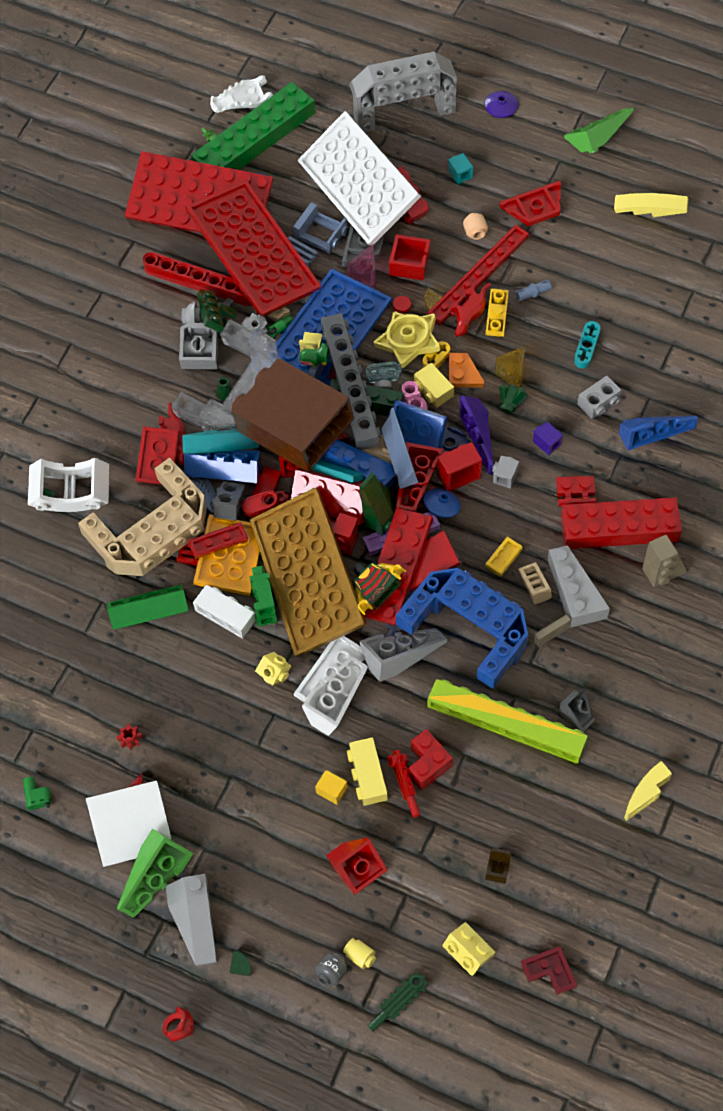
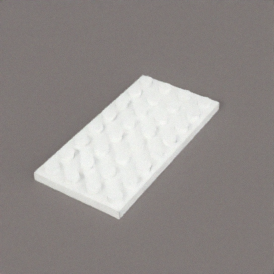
(359, 178)

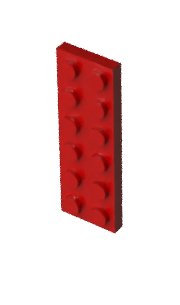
(403, 548)

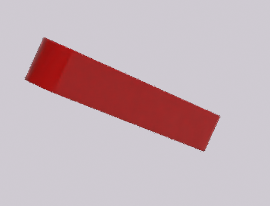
(193, 277)

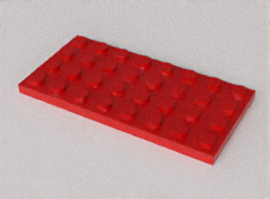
(169, 184)
(253, 248)

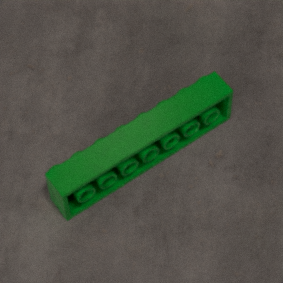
(258, 129)

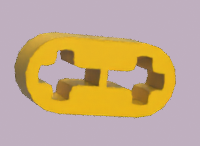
(438, 358)

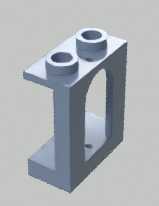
(312, 215)

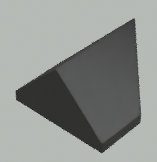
(577, 710)

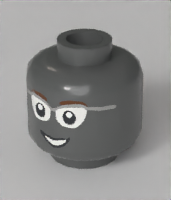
(331, 969)

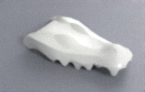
(243, 95)

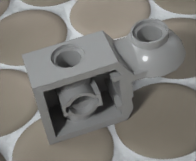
(197, 341)

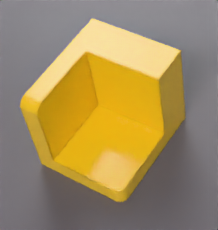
(331, 787)

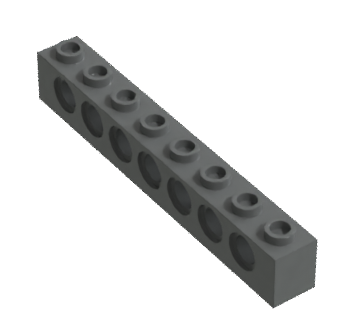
(335, 325)

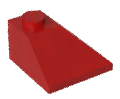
(357, 863)

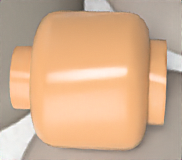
(475, 226)

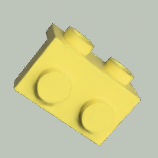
(468, 948)

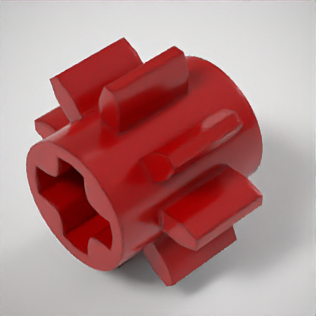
(129, 742)

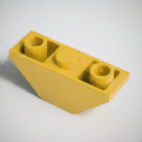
(497, 312)

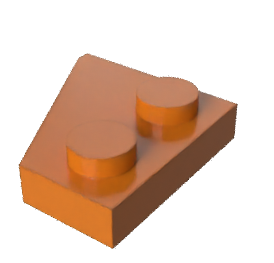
(463, 371)

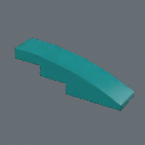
(216, 441)

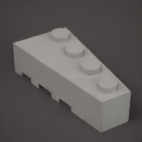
(576, 590)

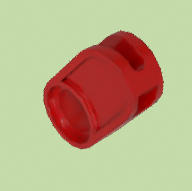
(256, 504)

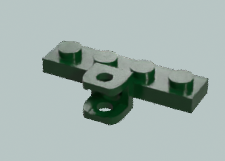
(212, 314)

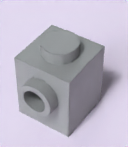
(505, 471)

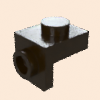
(498, 865)

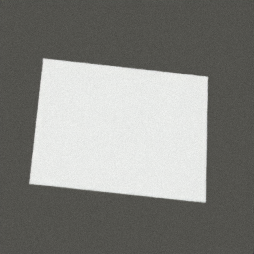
(125, 819)

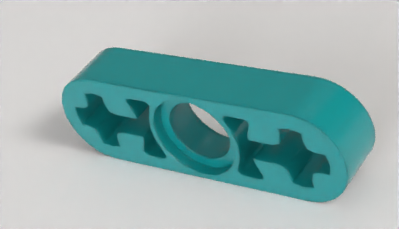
(586, 338)

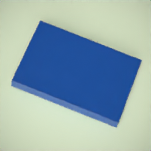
(420, 425)

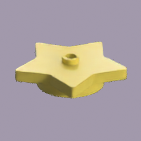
(408, 337)

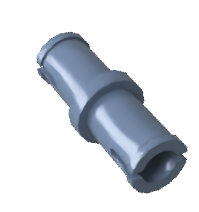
(533, 290)

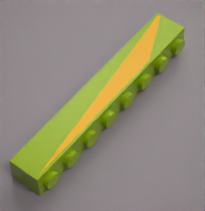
(507, 721)

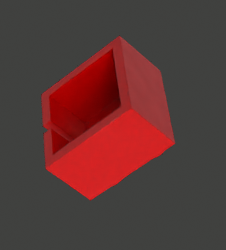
(409, 257)
(459, 467)

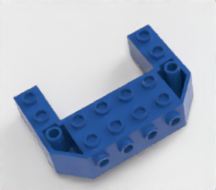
(477, 604)

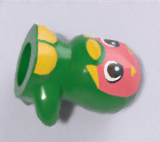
(313, 357)

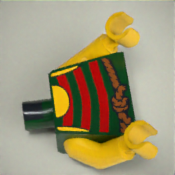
(376, 584)

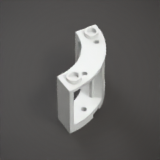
(92, 468)

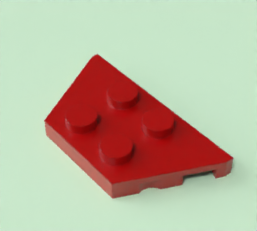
(535, 205)

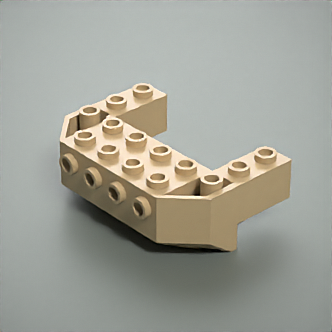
(155, 535)

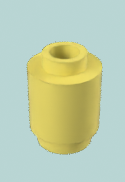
(359, 953)

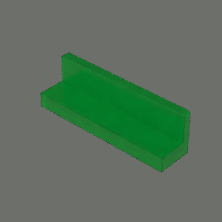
(147, 606)

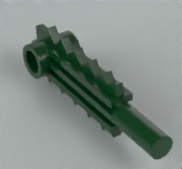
(398, 1001)

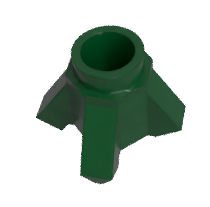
(511, 397)

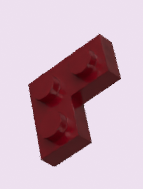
(551, 964)

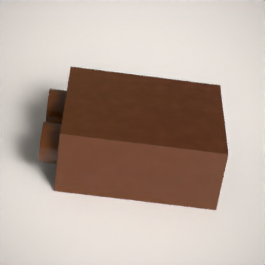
(292, 414)

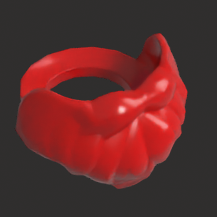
(185, 1027)

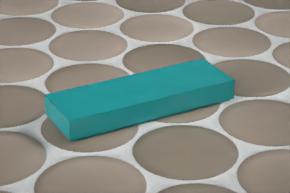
(337, 472)

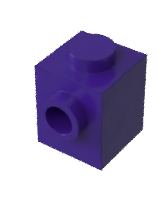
(547, 438)

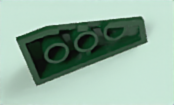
(376, 504)

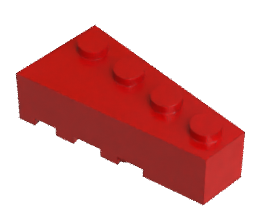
(424, 462)

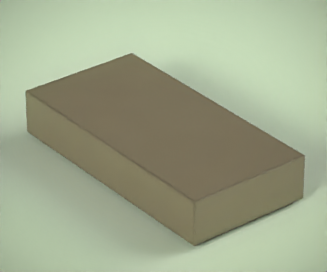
(552, 630)

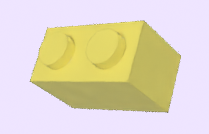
(433, 385)

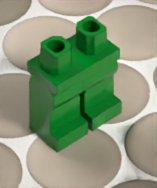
(262, 592)

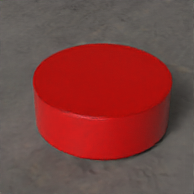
(402, 304)

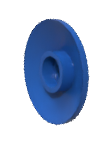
(441, 503)

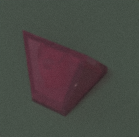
(363, 268)

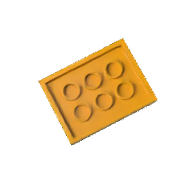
(229, 567)

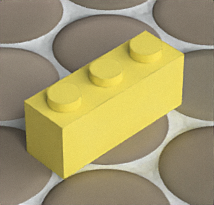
(367, 771)

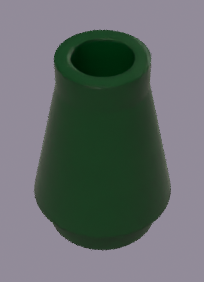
(223, 388)

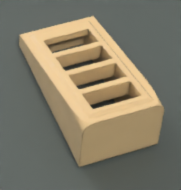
(540, 593)

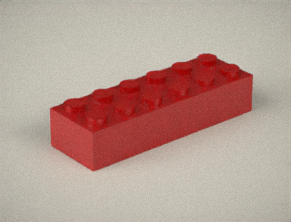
(620, 522)

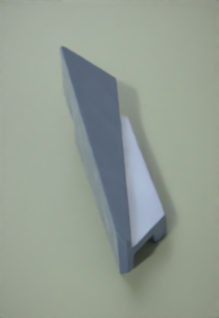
(398, 451)

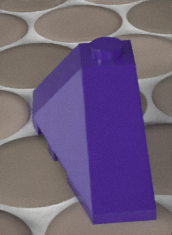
(475, 420)

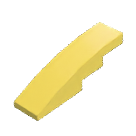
(651, 203)

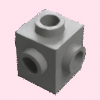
(254, 322)

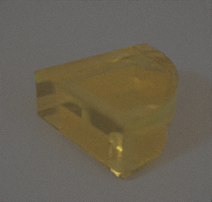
(431, 298)

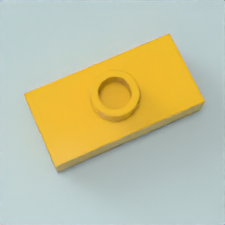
(504, 556)

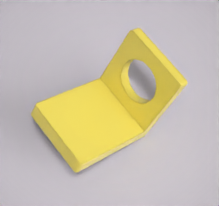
(311, 341)

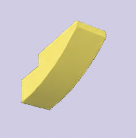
(648, 789)

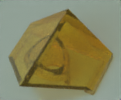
(511, 366)

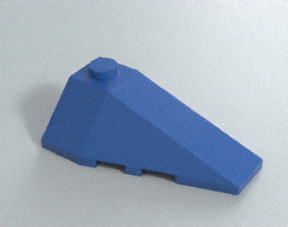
(652, 429)

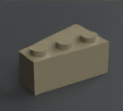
(662, 562)

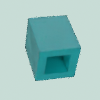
(460, 168)

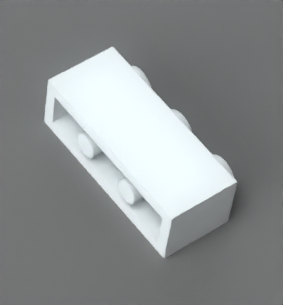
(224, 611)

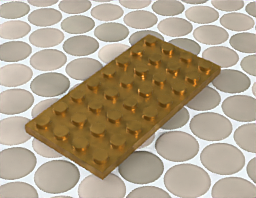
(307, 572)

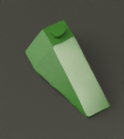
(598, 132)
(155, 865)

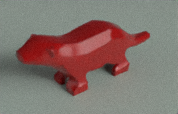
(470, 310)
(174, 423)

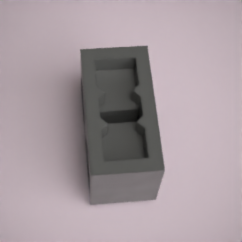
(228, 500)

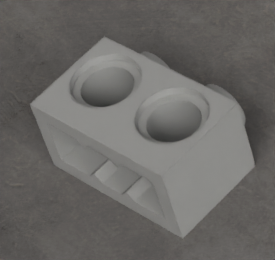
(597, 395)

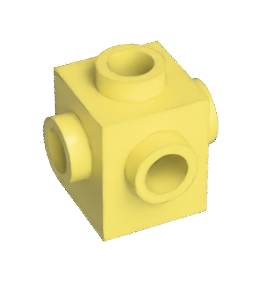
(273, 668)

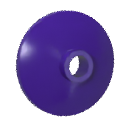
(501, 104)

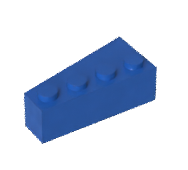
(360, 461)
(228, 465)

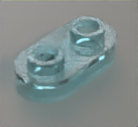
(383, 371)

